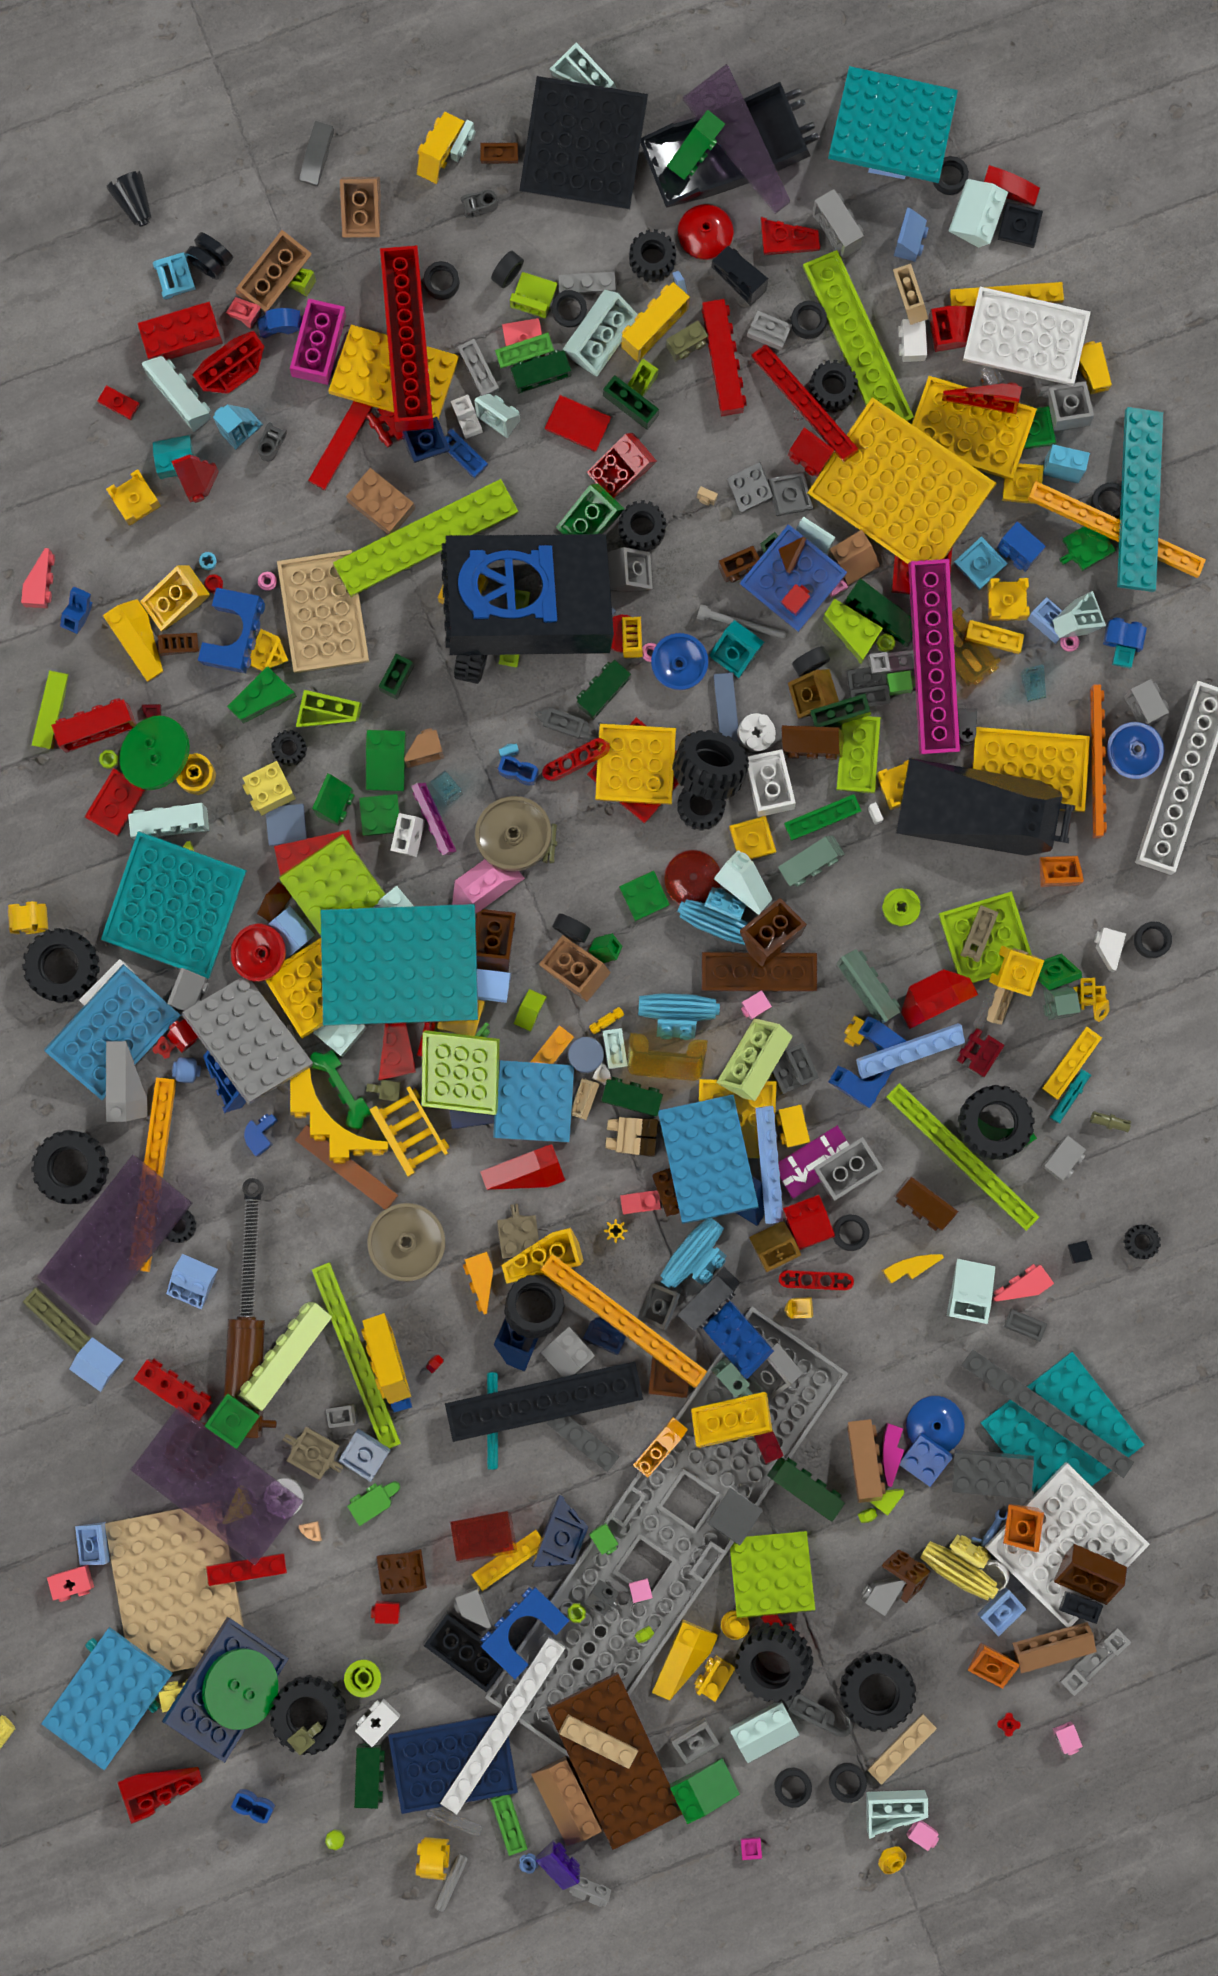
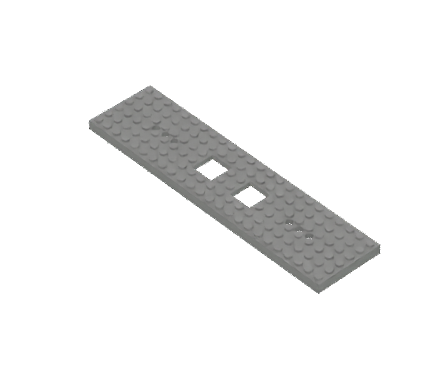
(692, 1550)

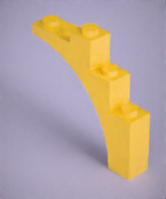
(1094, 368)
(342, 1142)

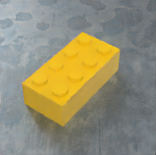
(655, 321)
(385, 1359)

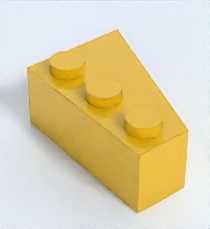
(438, 146)

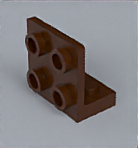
(909, 1571)
(401, 1572)

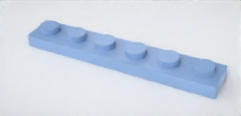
(910, 1050)
(769, 1164)

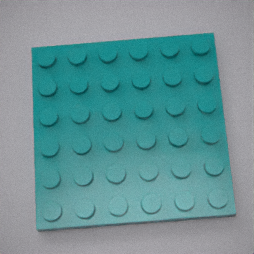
(893, 124)
(173, 904)
(1076, 1394)

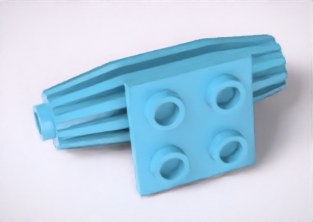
(717, 916)
(677, 1013)
(696, 1256)

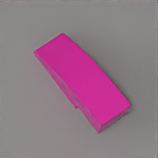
(891, 1453)

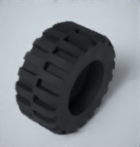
(710, 765)
(36, 958)
(996, 1096)
(45, 1160)
(764, 1682)
(309, 1687)
(896, 1711)

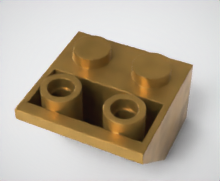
(775, 1246)

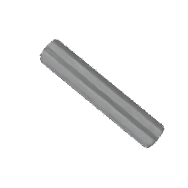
(451, 1882)

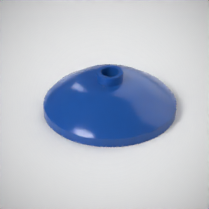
(686, 650)
(1123, 752)
(932, 1410)

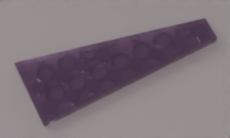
(739, 135)

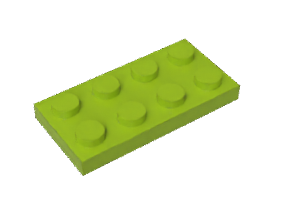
(859, 756)

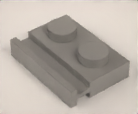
(769, 330)

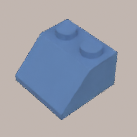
(910, 236)

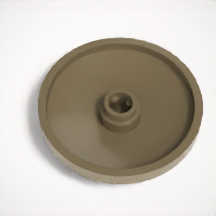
(513, 833)
(406, 1242)

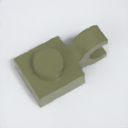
(388, 1090)
(303, 1738)

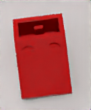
(950, 326)
(622, 465)

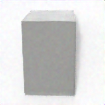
(342, 1416)

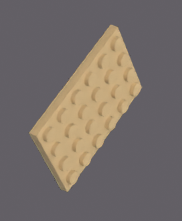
(320, 615)

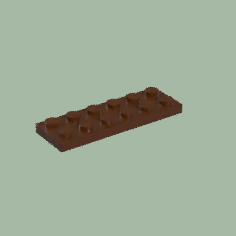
(743, 973)

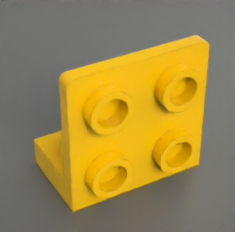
(715, 1677)

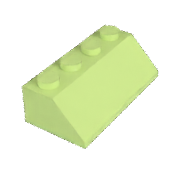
(754, 1059)

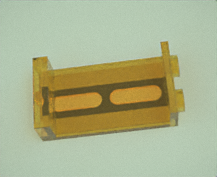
(971, 658)

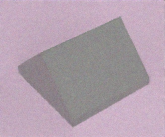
(695, 1740)

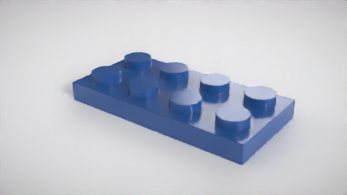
(738, 1339)

